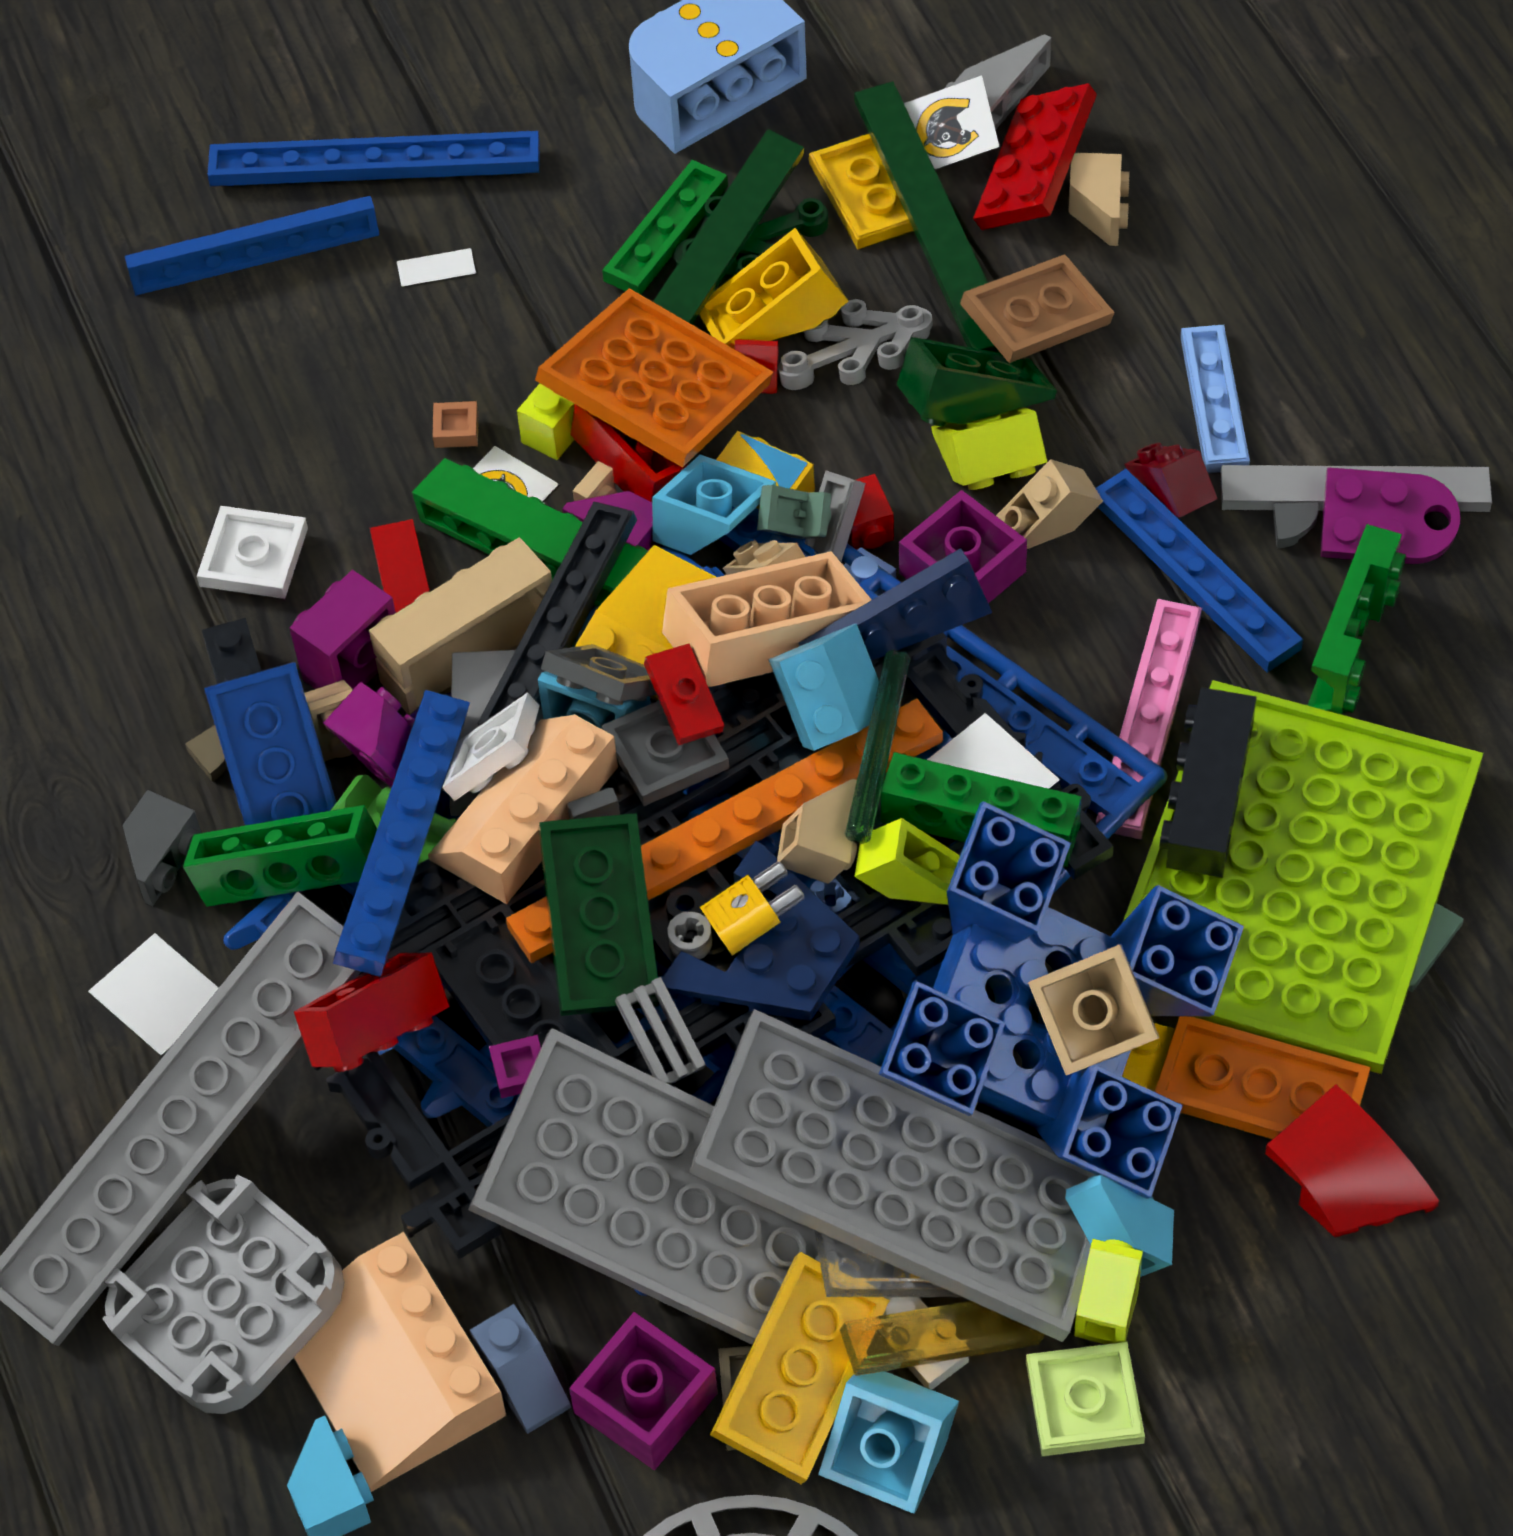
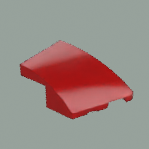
(1348, 1167)

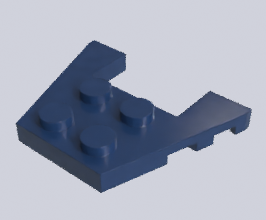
(785, 968)

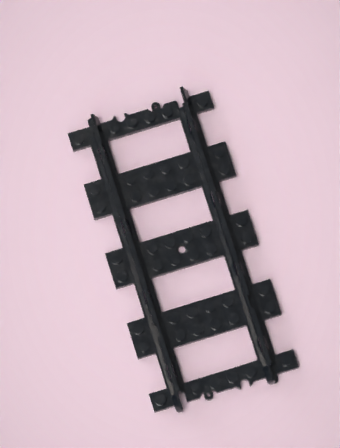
(520, 999)

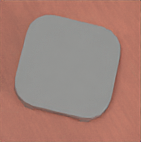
(224, 1296)

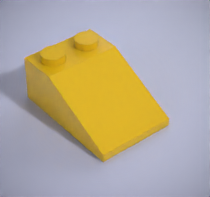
(774, 295)
(634, 612)

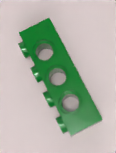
(946, 799)
(280, 856)

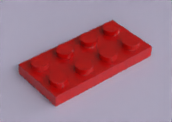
(1035, 156)

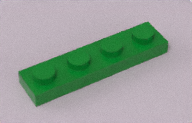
(664, 228)

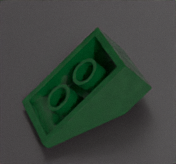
(967, 383)

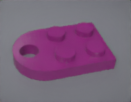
(1388, 502)

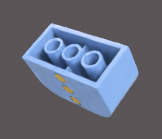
(712, 64)

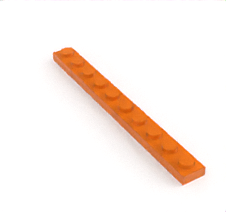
(743, 818)

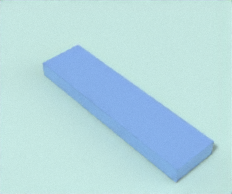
(1214, 397)

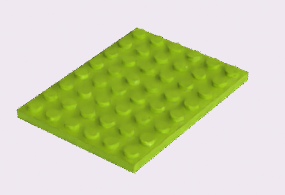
(1329, 874)

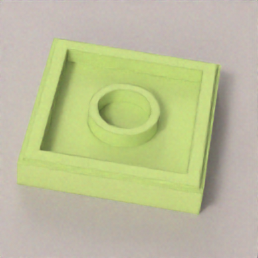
(1085, 1399)

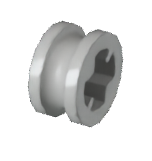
(678, 929)

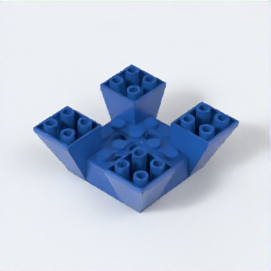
(961, 1043)

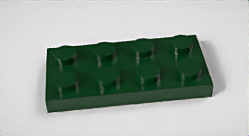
(597, 911)

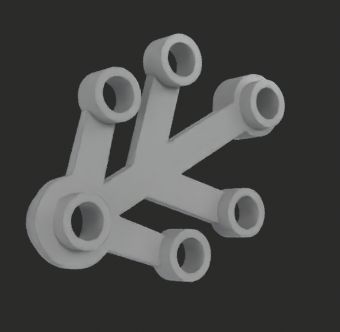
(797, 368)

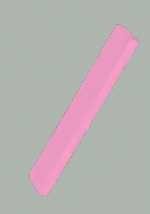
(1157, 693)

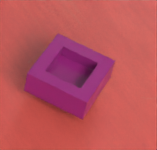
(514, 1063)

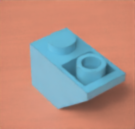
(1116, 1213)
(323, 1486)

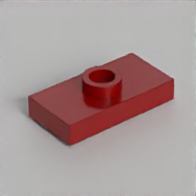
(683, 694)

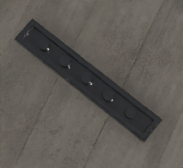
(565, 602)

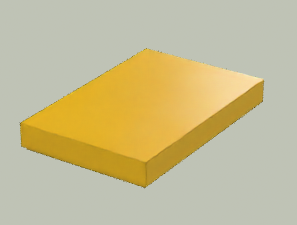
(860, 191)

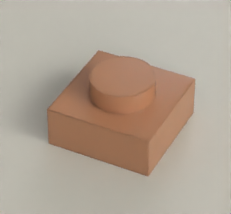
(455, 424)

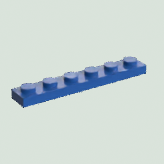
(252, 245)
(1198, 571)

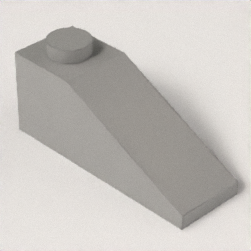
(1010, 75)

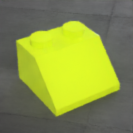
(991, 447)

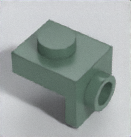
(794, 512)

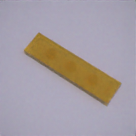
(931, 1336)

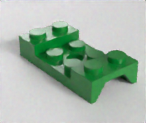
(1365, 593)

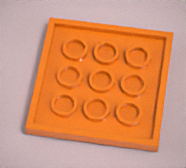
(654, 377)

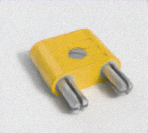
(744, 914)

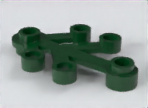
(809, 219)

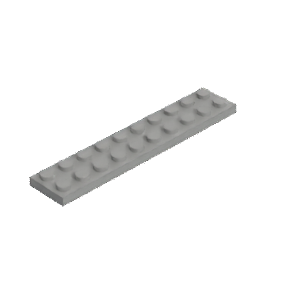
(171, 1123)

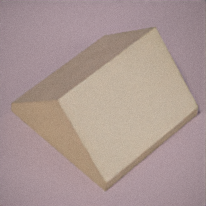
(1093, 1010)

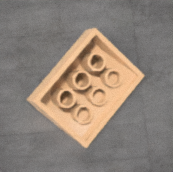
(397, 1366)

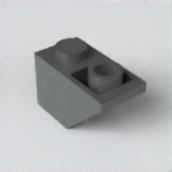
(158, 842)

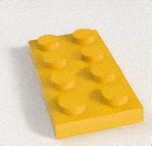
(793, 1374)

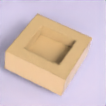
(596, 483)

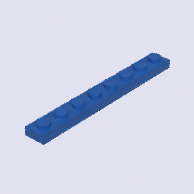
(374, 158)
(401, 835)

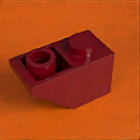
(1173, 476)

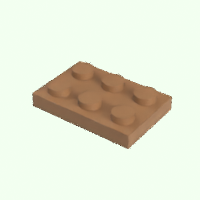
(1037, 308)

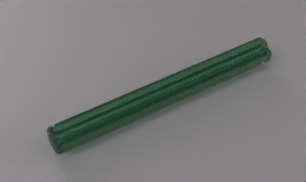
(877, 747)

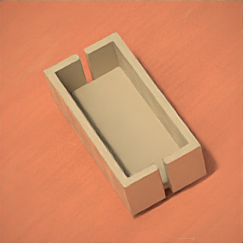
(472, 612)

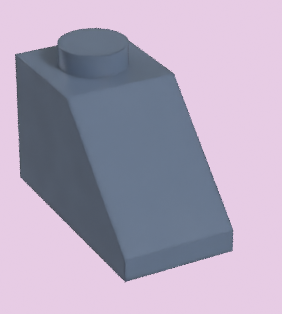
(520, 1368)

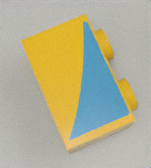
(761, 458)

